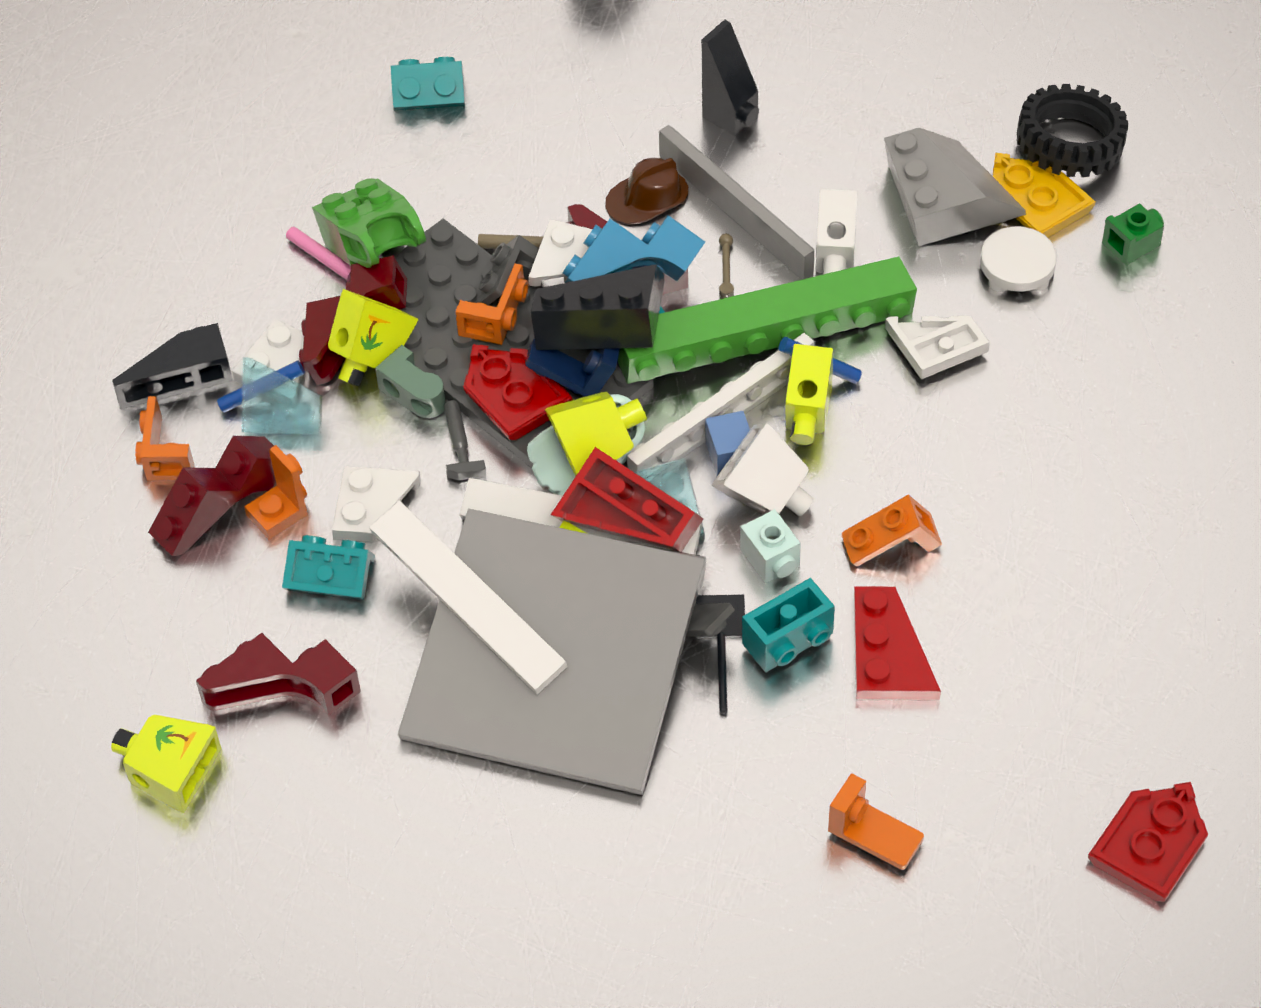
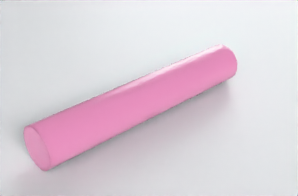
(319, 252)

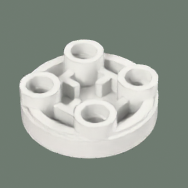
(1018, 259)

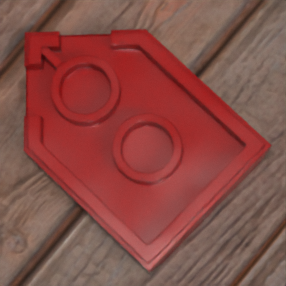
(511, 391)
(1152, 840)

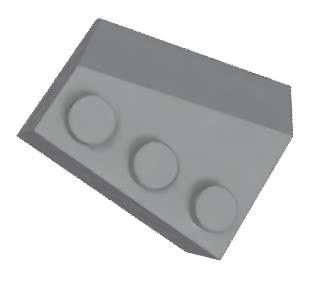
(945, 186)

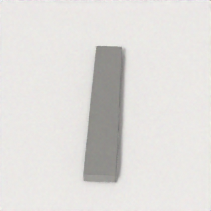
(737, 203)

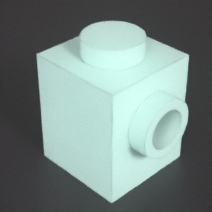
(770, 546)

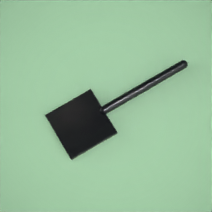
(732, 630)

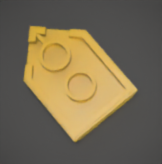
(1048, 198)

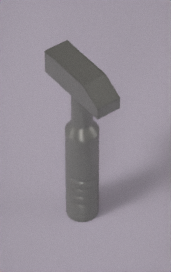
(463, 469)

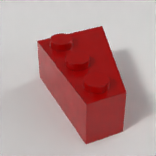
(624, 504)

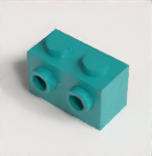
(788, 625)

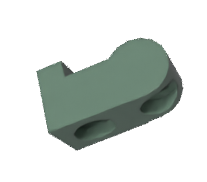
(409, 385)

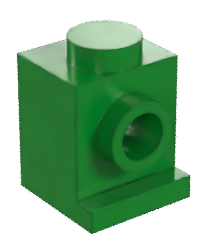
(1133, 233)

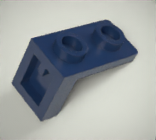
(578, 377)

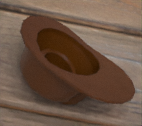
(648, 192)

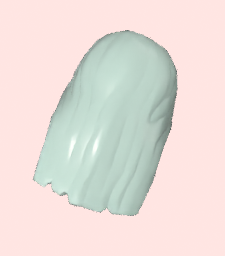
(551, 463)

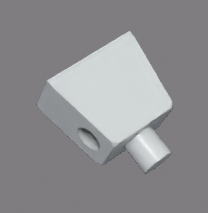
(836, 242)
(765, 473)

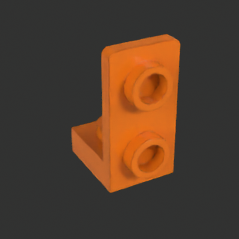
(489, 322)
(159, 460)
(285, 502)
(890, 527)
(870, 828)

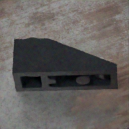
(727, 82)
(179, 366)

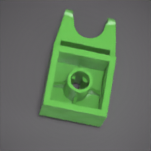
(367, 222)

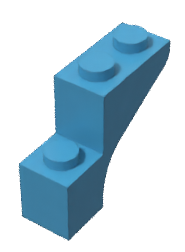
(618, 250)

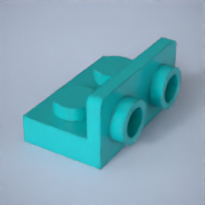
(327, 568)

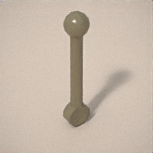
(726, 289)

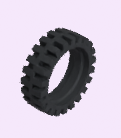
(1068, 155)

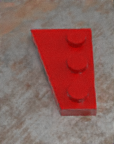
(888, 650)

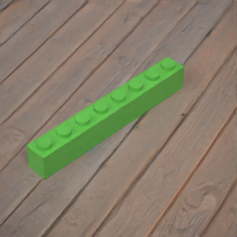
(765, 316)

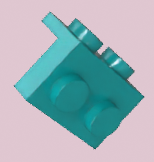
(427, 84)

